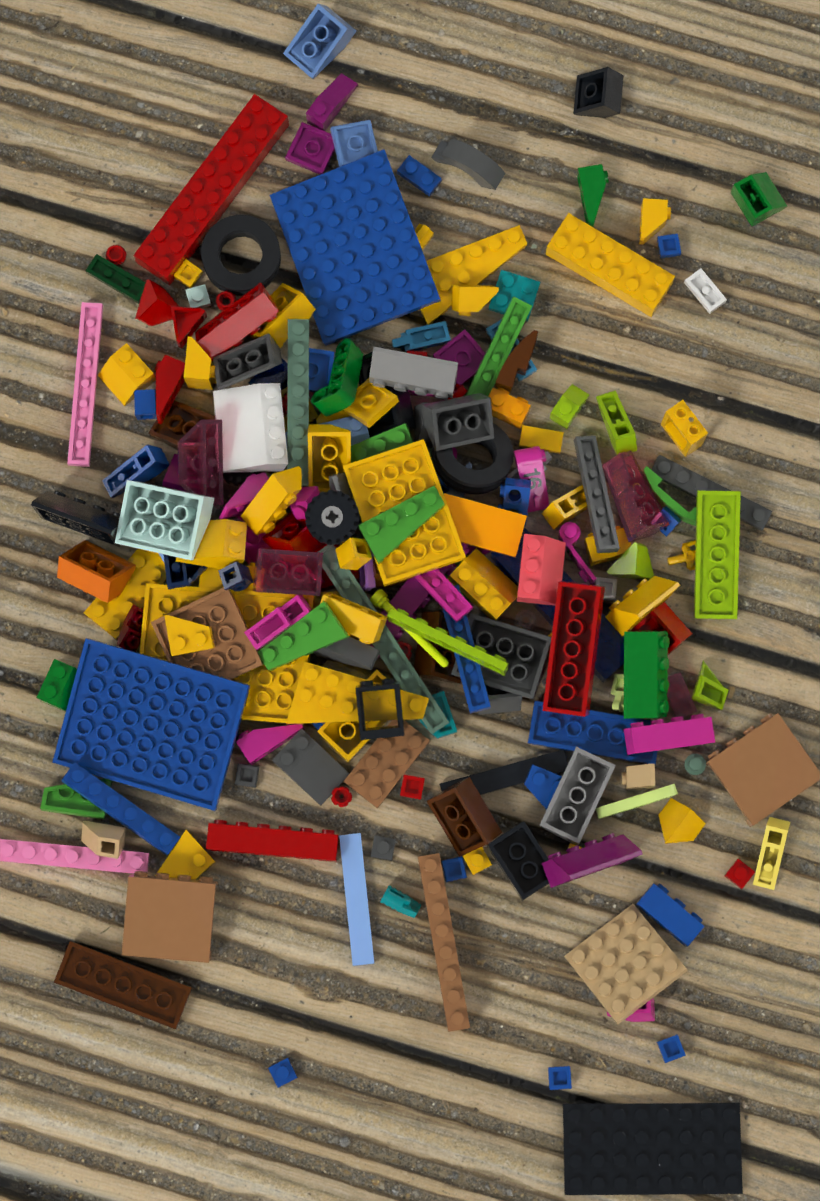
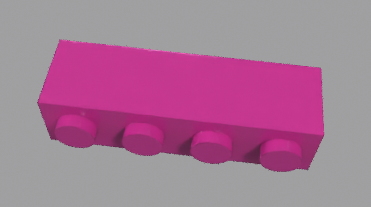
(669, 735)

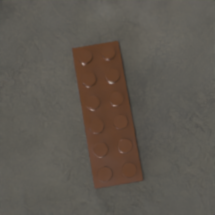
(123, 985)

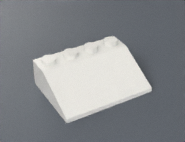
(252, 428)

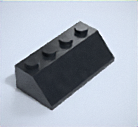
(397, 415)

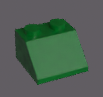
(57, 685)

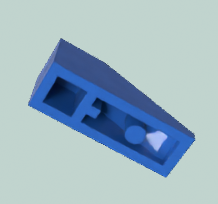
(140, 467)

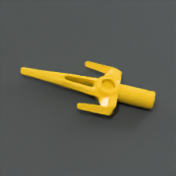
(688, 556)

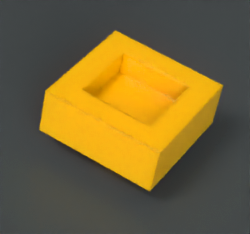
(188, 273)
(477, 860)

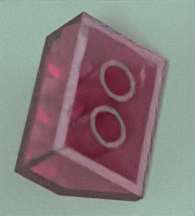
(288, 572)

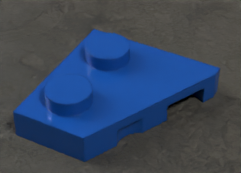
(542, 784)

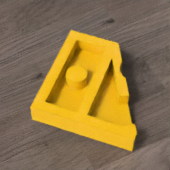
(187, 636)

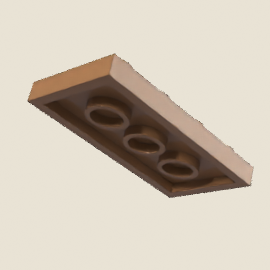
(386, 764)

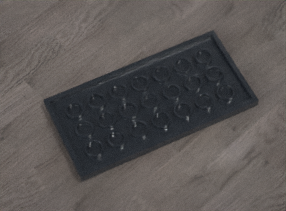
(652, 1148)

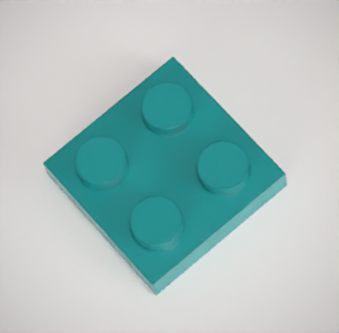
(511, 286)

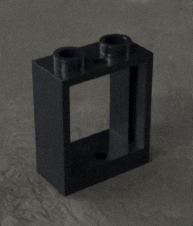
(379, 732)

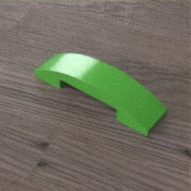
(665, 500)

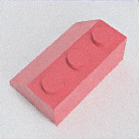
(540, 569)

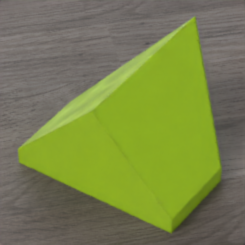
(633, 563)
(709, 689)

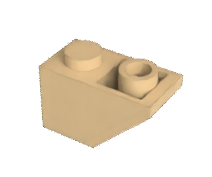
(103, 838)

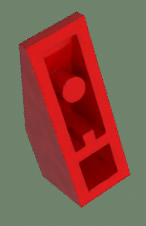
(168, 384)

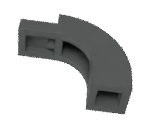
(470, 160)

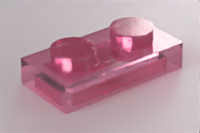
(679, 696)

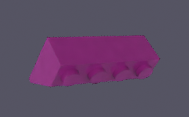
(590, 859)

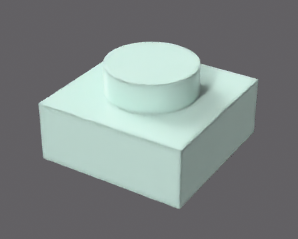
(198, 297)

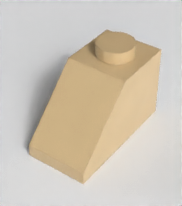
(639, 777)

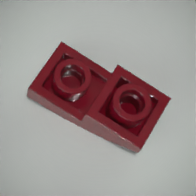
(131, 629)

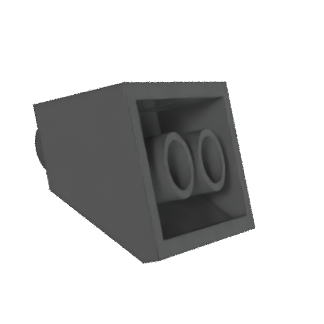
(246, 361)
(459, 421)

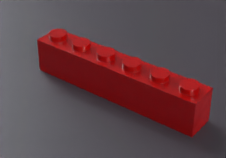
(272, 842)

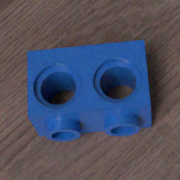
(518, 502)

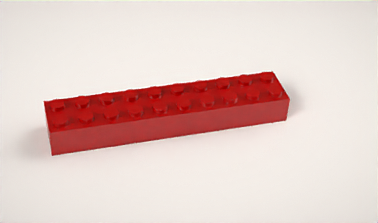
(211, 189)

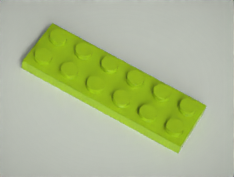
(717, 554)

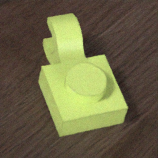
(618, 691)

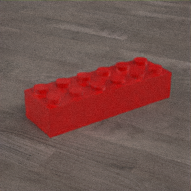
(573, 648)

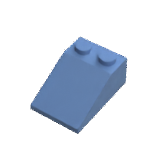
(319, 40)

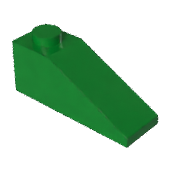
(591, 186)

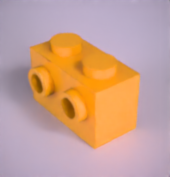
(508, 408)

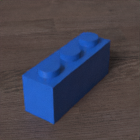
(670, 914)

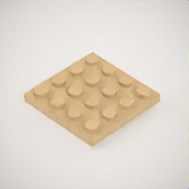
(625, 963)

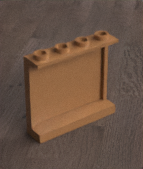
(764, 768)
(169, 917)

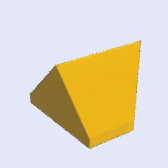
(679, 822)

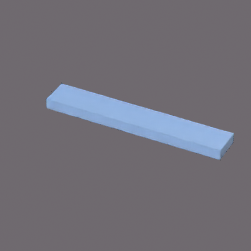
(356, 899)

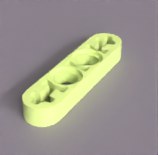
(636, 801)

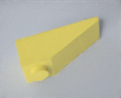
(771, 853)

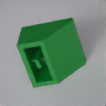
(757, 197)

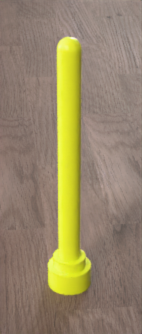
(380, 600)

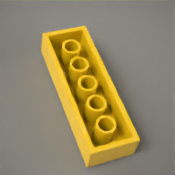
(609, 265)

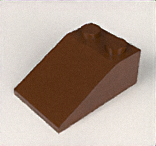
(178, 423)

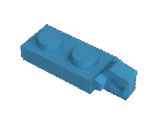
(423, 337)

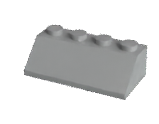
(413, 373)
(577, 796)

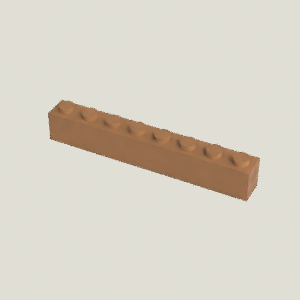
(443, 942)

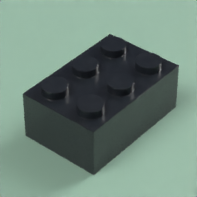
(520, 860)

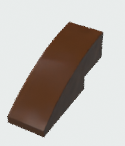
(517, 362)

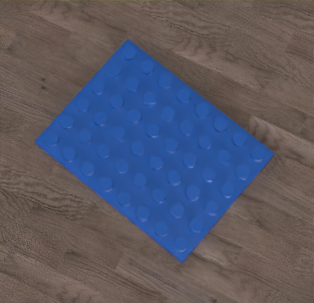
(355, 247)
(151, 724)

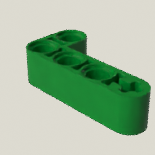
(343, 380)

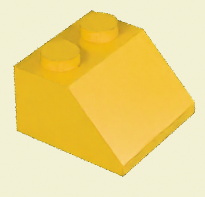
(199, 369)
(125, 374)

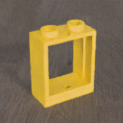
(685, 434)

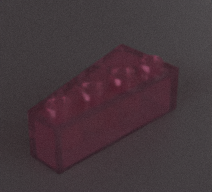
(633, 497)

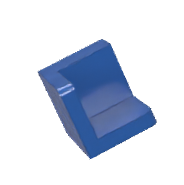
(145, 404)

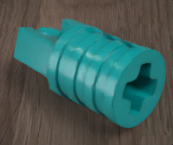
(400, 902)

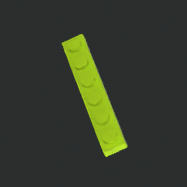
(440, 637)

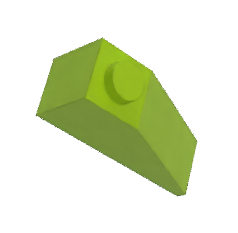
(617, 423)

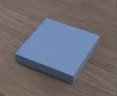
(353, 141)

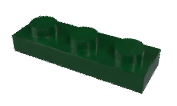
(116, 278)

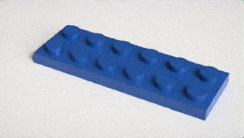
(596, 733)

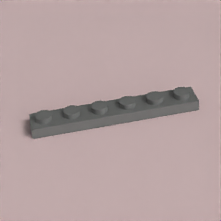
(691, 482)
(596, 494)

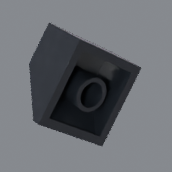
(598, 93)

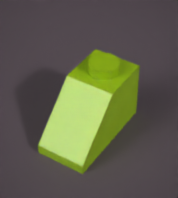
(568, 406)

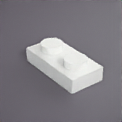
(705, 291)

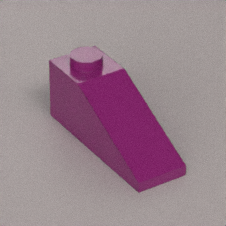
(330, 102)

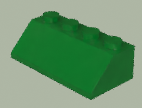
(646, 674)

